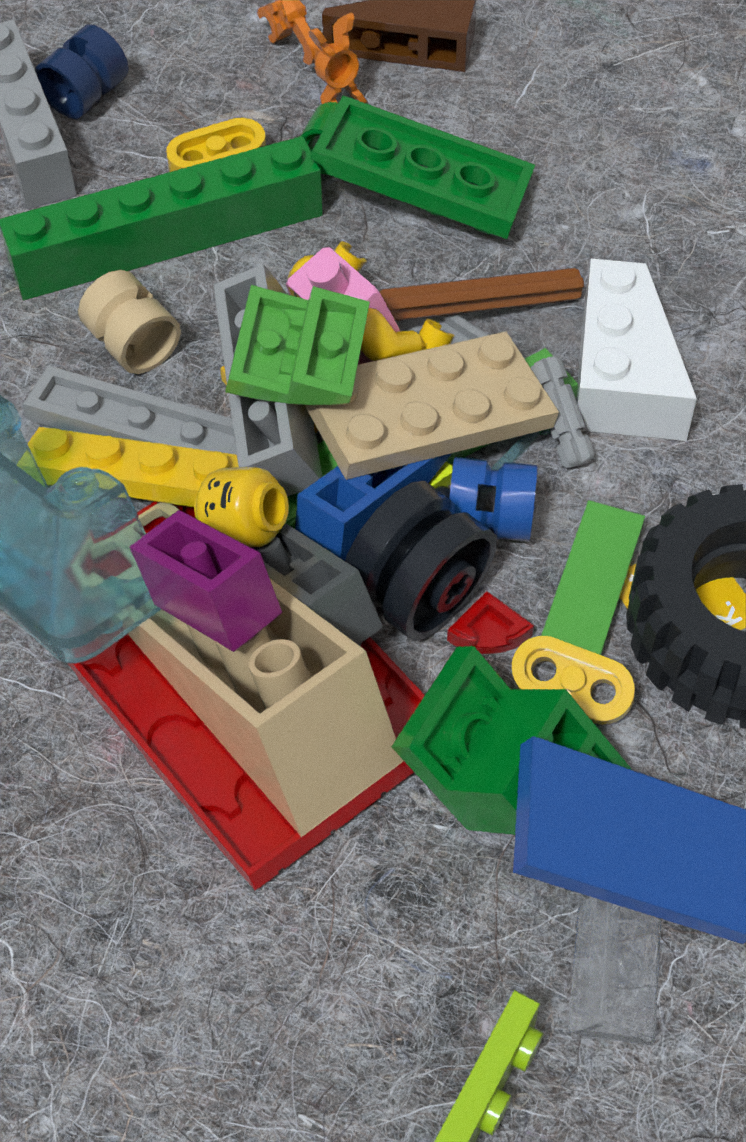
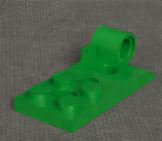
(384, 155)

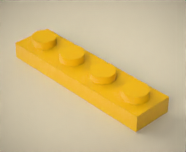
(145, 468)

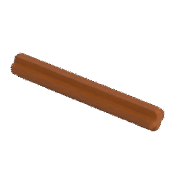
(483, 294)

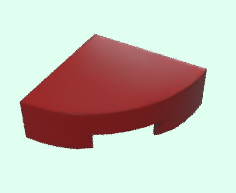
(490, 627)

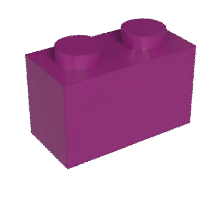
(206, 579)

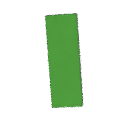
(594, 576)

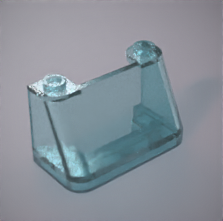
(67, 552)

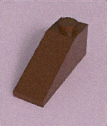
(409, 31)

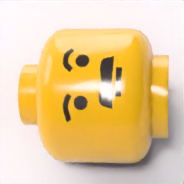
(243, 504)

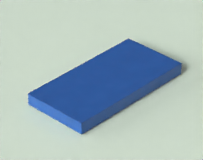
(630, 840)

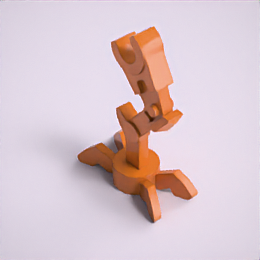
(333, 61)

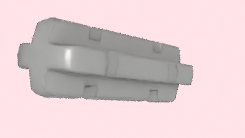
(574, 447)

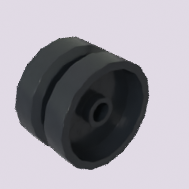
(421, 559)

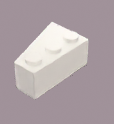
(629, 358)

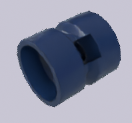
(82, 71)

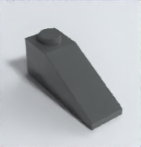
(321, 583)

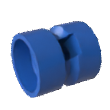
(513, 497)

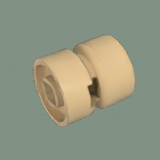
(129, 321)

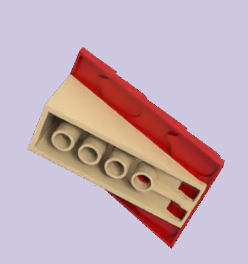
(263, 738)

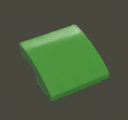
(298, 347)

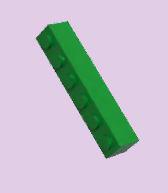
(162, 217)

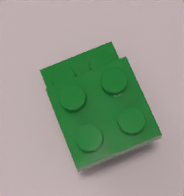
(470, 737)

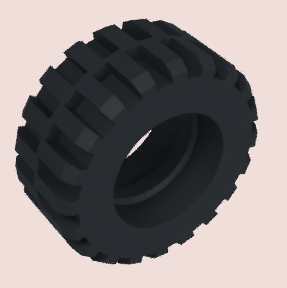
(670, 624)

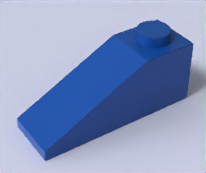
(338, 508)

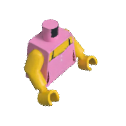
(339, 272)

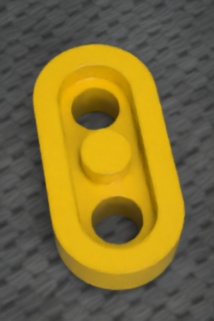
(214, 142)
(578, 673)

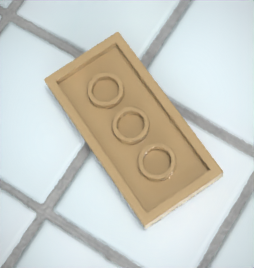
(434, 405)

